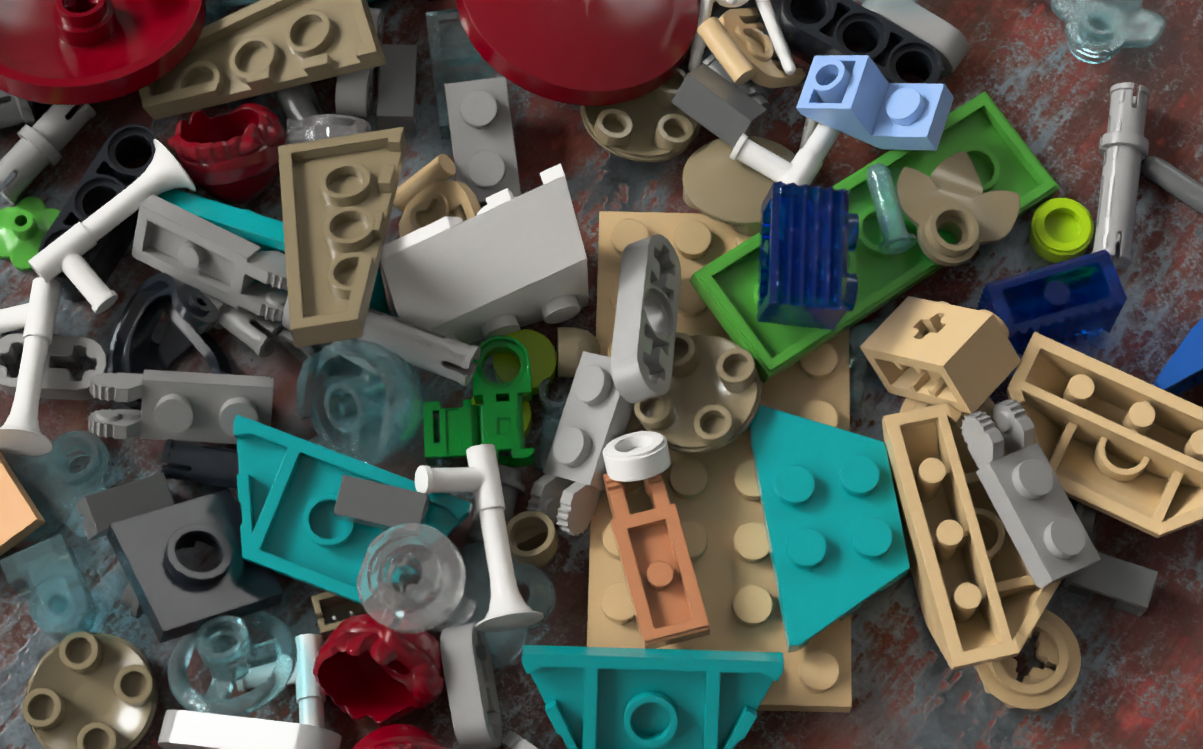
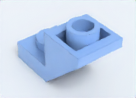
(860, 102)

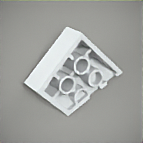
(495, 270)

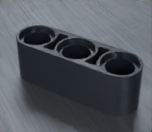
(849, 23)
(99, 185)

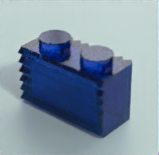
(806, 256)
(1058, 300)

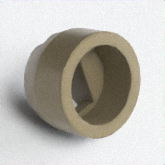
(569, 349)
(532, 538)

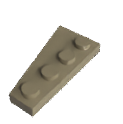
(266, 51)
(335, 228)

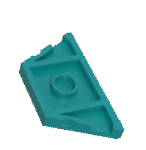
(290, 501)
(825, 519)
(651, 695)

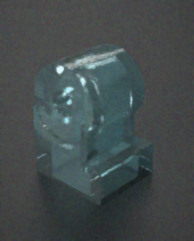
(59, 592)

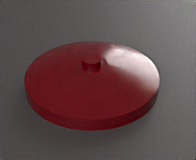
(92, 47)
(582, 47)

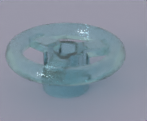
(230, 656)

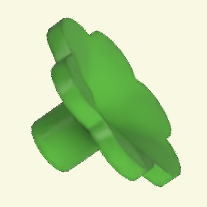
(22, 242)

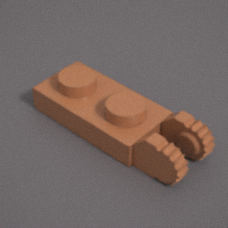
(657, 566)

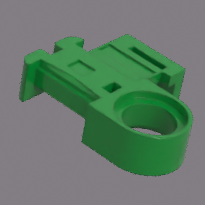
(494, 422)

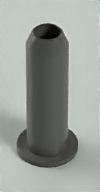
(1173, 181)

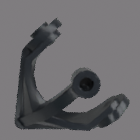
(191, 319)

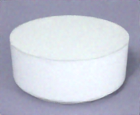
(636, 456)

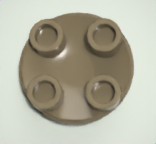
(644, 127)
(727, 187)
(709, 397)
(91, 694)

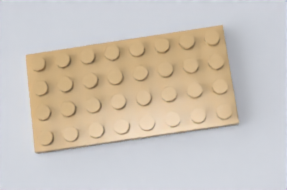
(719, 488)

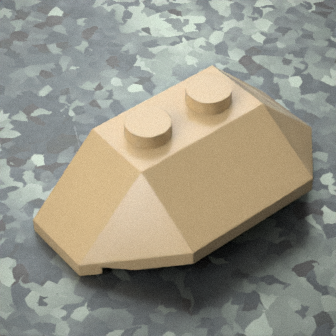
(1113, 437)
(958, 550)

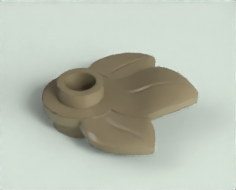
(955, 203)

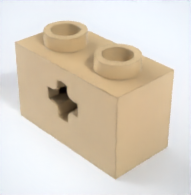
(941, 353)

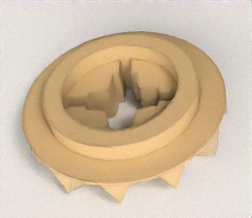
(1041, 687)

